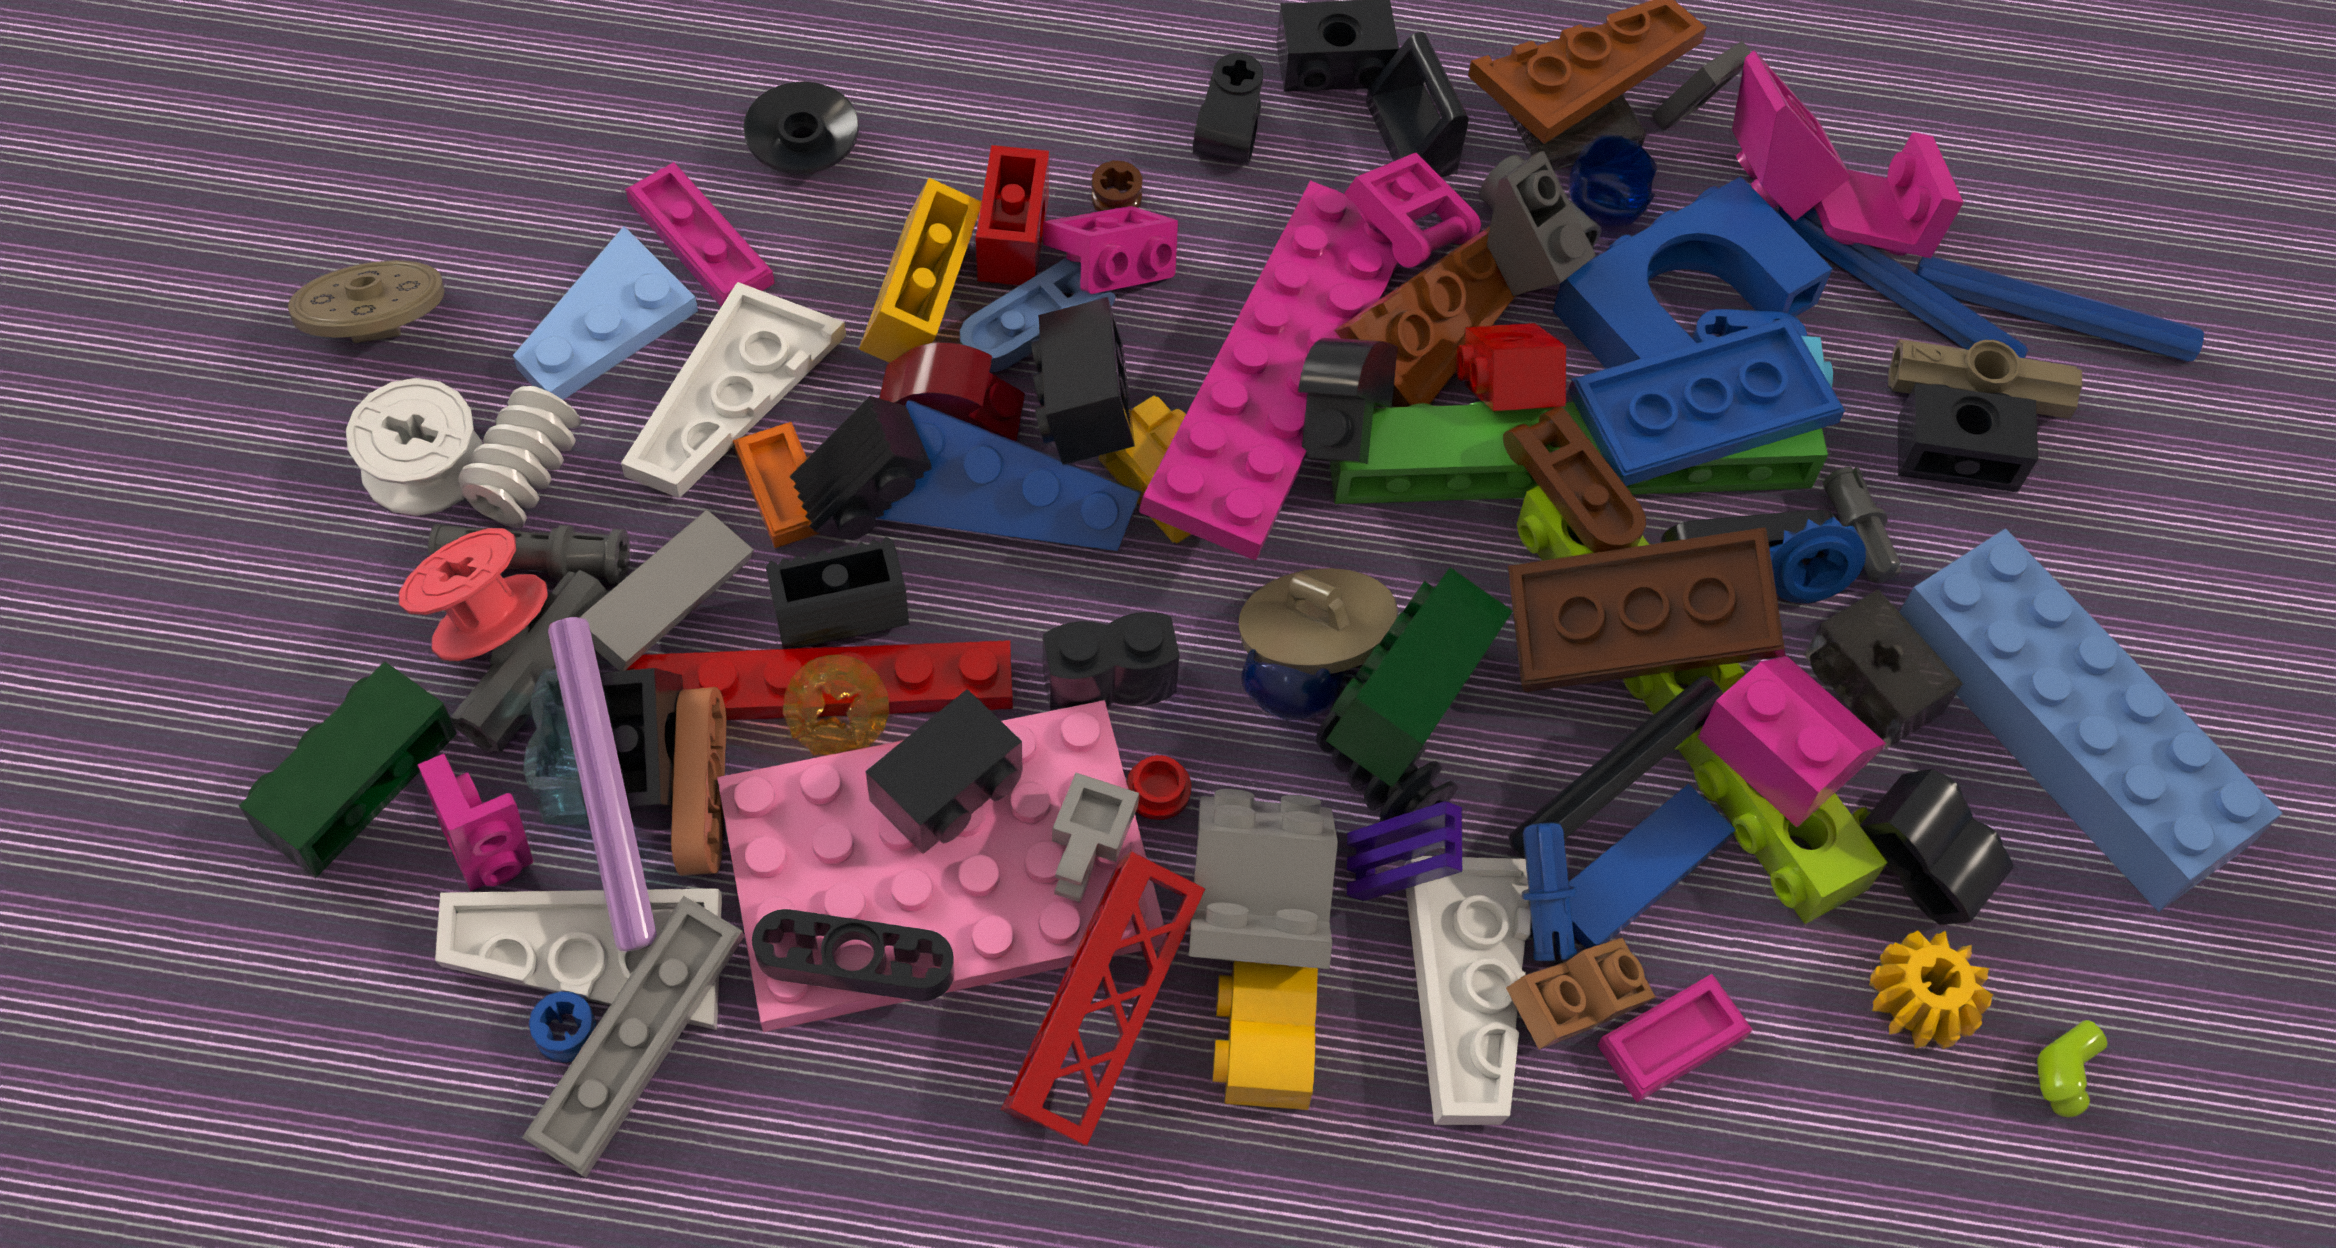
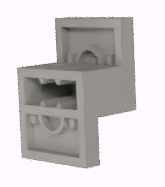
(1264, 880)

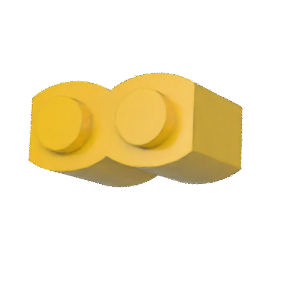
(1269, 1035)

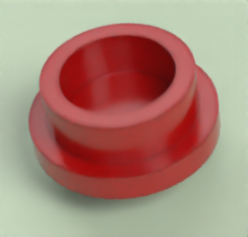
(1161, 785)

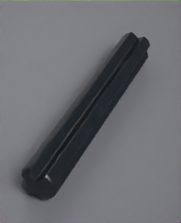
(1625, 761)

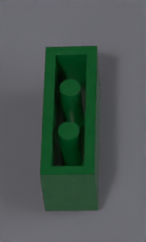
(348, 768)

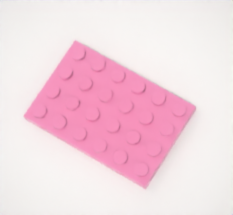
(818, 845)

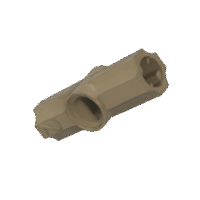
(1988, 369)

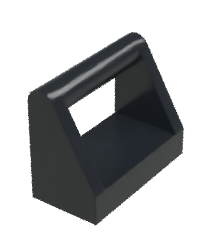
(1407, 112)

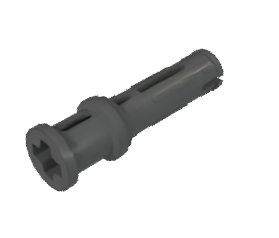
(557, 551)

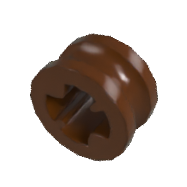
(1121, 176)

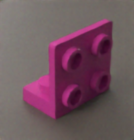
(1898, 212)

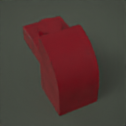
(956, 383)

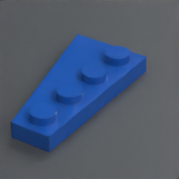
(1009, 489)

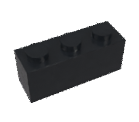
(1082, 382)

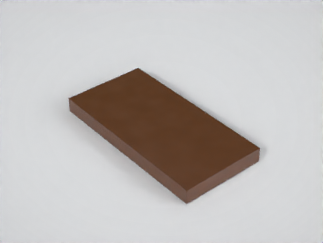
(1646, 610)

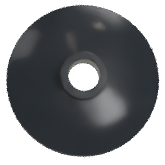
(801, 127)

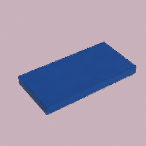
(1705, 401)

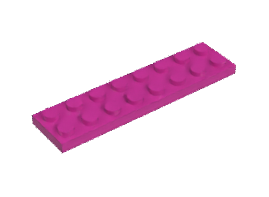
(1247, 422)

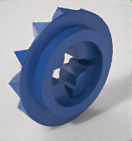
(1822, 576)

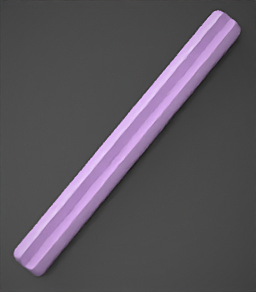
(602, 784)

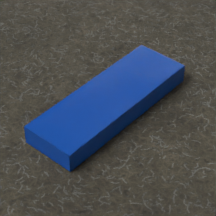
(1645, 865)

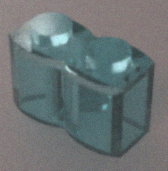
(550, 758)

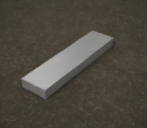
(634, 1036)

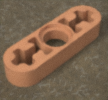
(696, 793)

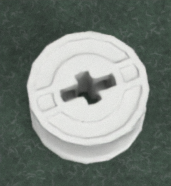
(412, 445)

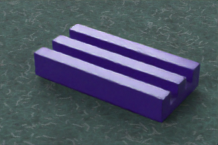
(1415, 838)

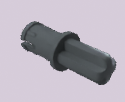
(1856, 508)

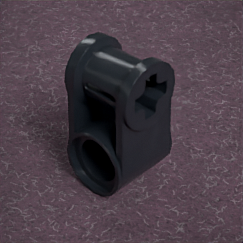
(1231, 110)

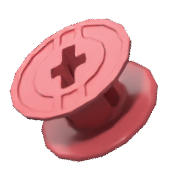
(478, 602)

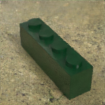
(1418, 677)

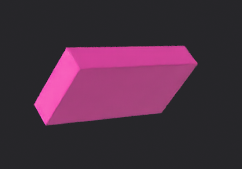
(1674, 1037)

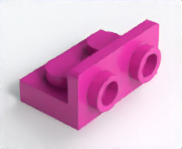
(1116, 246)
(483, 837)

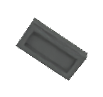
(1702, 86)

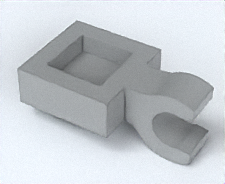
(1090, 825)

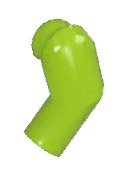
(2063, 1071)

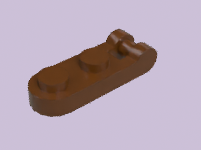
(1578, 481)

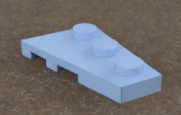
(604, 318)

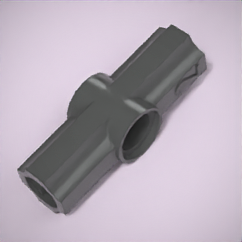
(503, 696)

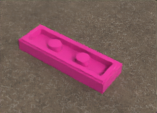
(697, 233)

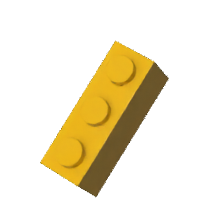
(921, 272)

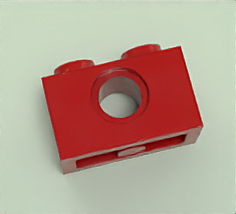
(1012, 215)
(1513, 366)

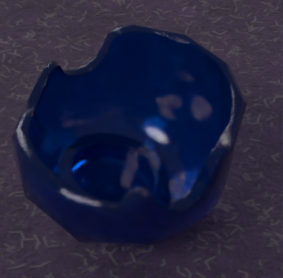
(1612, 180)
(1288, 691)

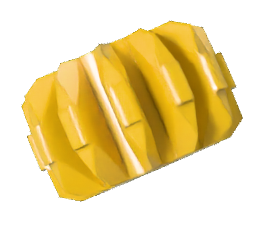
(1957, 988)

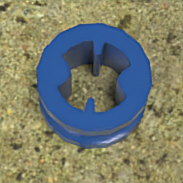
(554, 1007)

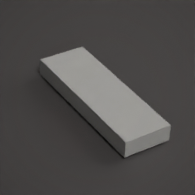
(665, 589)

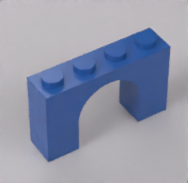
(1721, 233)

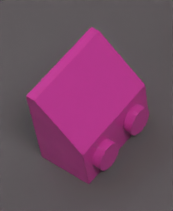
(1783, 143)
(1788, 737)

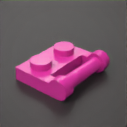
(1405, 192)

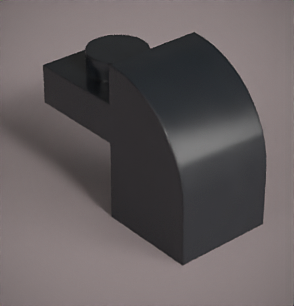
(1342, 388)

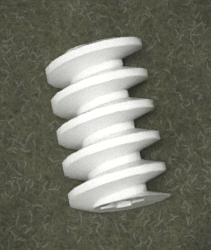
(517, 454)

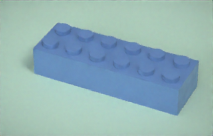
(2087, 720)

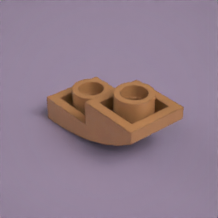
(1580, 992)

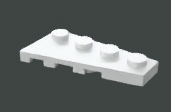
(728, 384)
(554, 940)
(1466, 953)

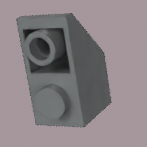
(1535, 229)

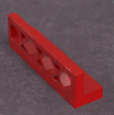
(1079, 986)

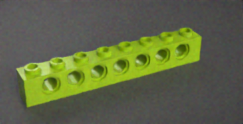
(1809, 881)

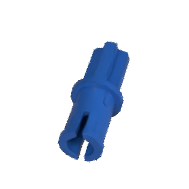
(1548, 891)

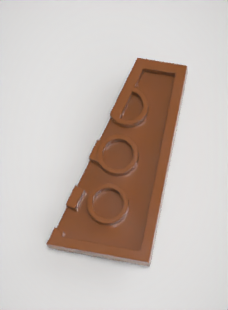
(1586, 67)
(1430, 318)

